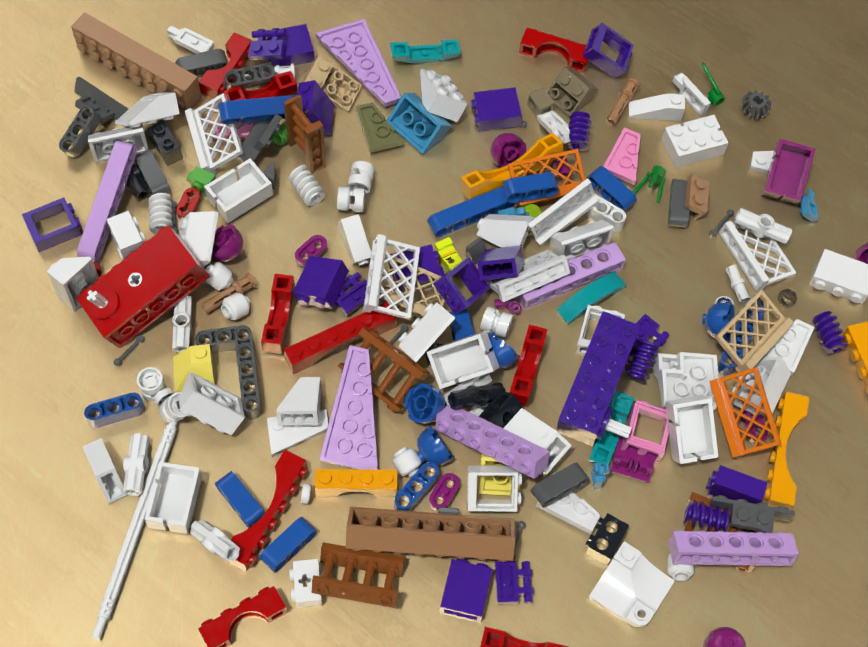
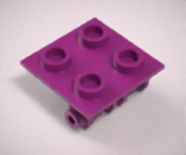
(632, 464)

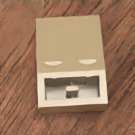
(334, 82)

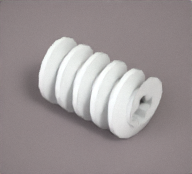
(306, 185)
(160, 211)

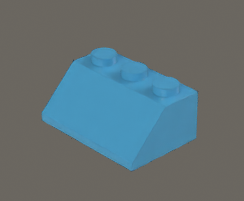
(417, 124)

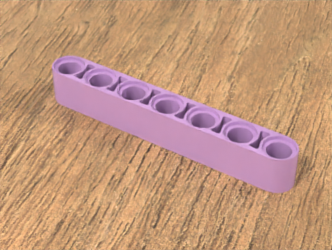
(107, 200)

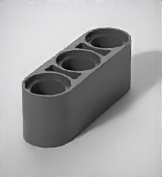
(201, 62)
(256, 73)
(79, 123)
(152, 173)
(678, 214)
(559, 485)

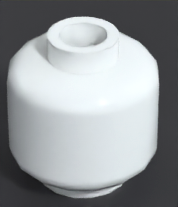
(220, 275)
(235, 306)
(406, 461)
(679, 572)

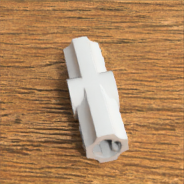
(763, 225)
(182, 333)
(136, 464)
(215, 540)

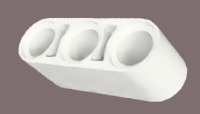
(609, 213)

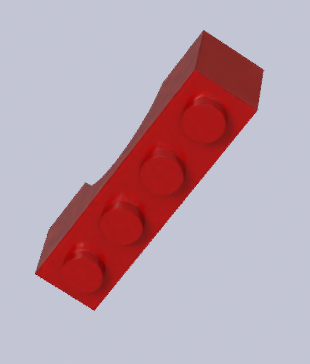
(538, 42)
(237, 50)
(281, 85)
(276, 326)
(528, 363)
(265, 605)
(498, 638)

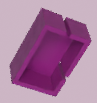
(788, 171)

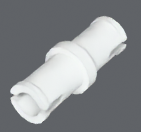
(737, 284)

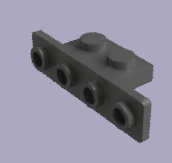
(102, 103)
(259, 138)
(752, 516)

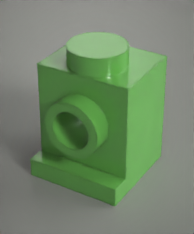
(199, 178)

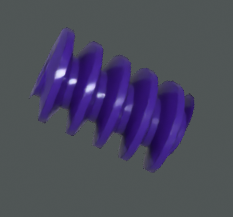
(579, 130)
(828, 333)
(641, 359)
(706, 515)

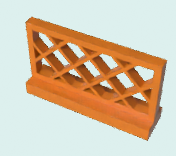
(563, 189)
(728, 415)

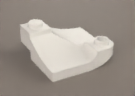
(685, 375)
(631, 587)

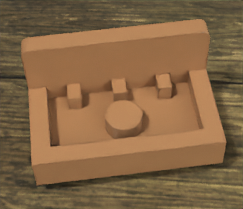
(697, 195)

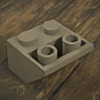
(571, 91)

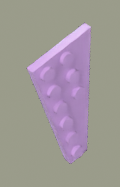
(360, 55)
(351, 428)

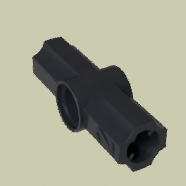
(137, 185)
(474, 395)

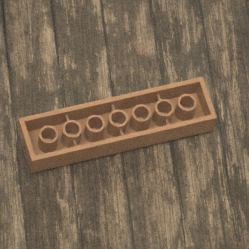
(135, 61)
(430, 534)

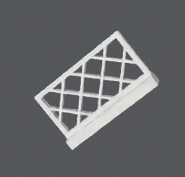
(202, 143)
(563, 212)
(746, 256)
(375, 273)
(535, 273)

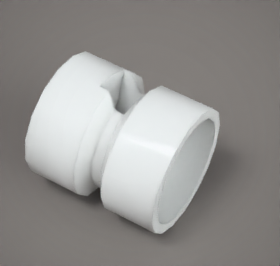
(361, 176)
(344, 199)
(496, 322)
(150, 383)
(170, 409)

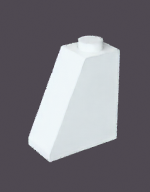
(504, 229)
(355, 239)
(301, 403)
(104, 470)

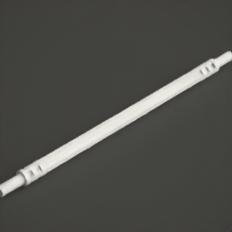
(133, 533)

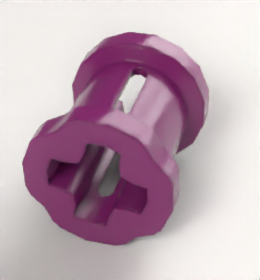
(564, 170)

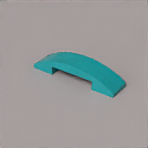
(425, 53)
(590, 295)
(605, 447)

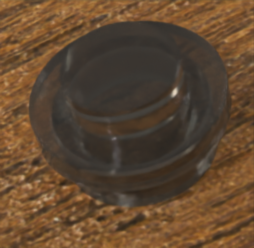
(787, 297)

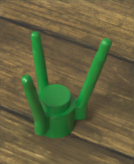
(714, 95)
(655, 177)

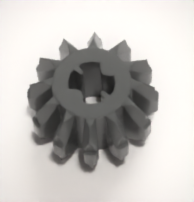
(755, 105)

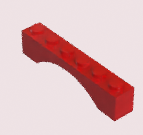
(309, 351)
(288, 473)

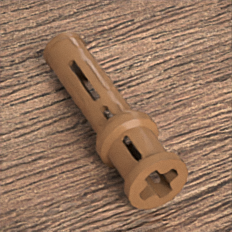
(625, 96)
(240, 286)

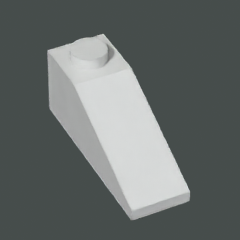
(660, 107)

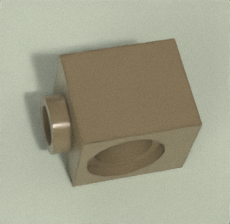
(540, 102)

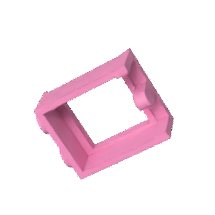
(643, 445)

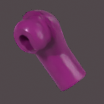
(511, 305)

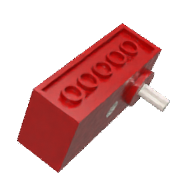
(142, 287)

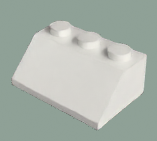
(102, 143)
(199, 233)
(581, 239)
(841, 276)
(71, 277)
(425, 331)
(774, 379)
(211, 404)

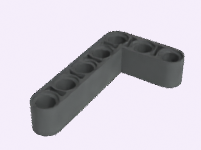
(244, 362)

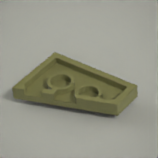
(376, 129)

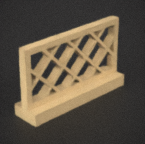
(417, 307)
(761, 345)

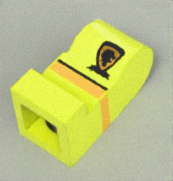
(447, 254)

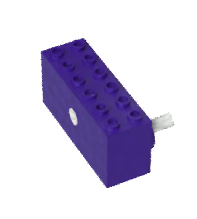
(588, 402)

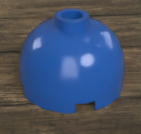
(717, 317)
(503, 352)
(424, 403)
(432, 447)

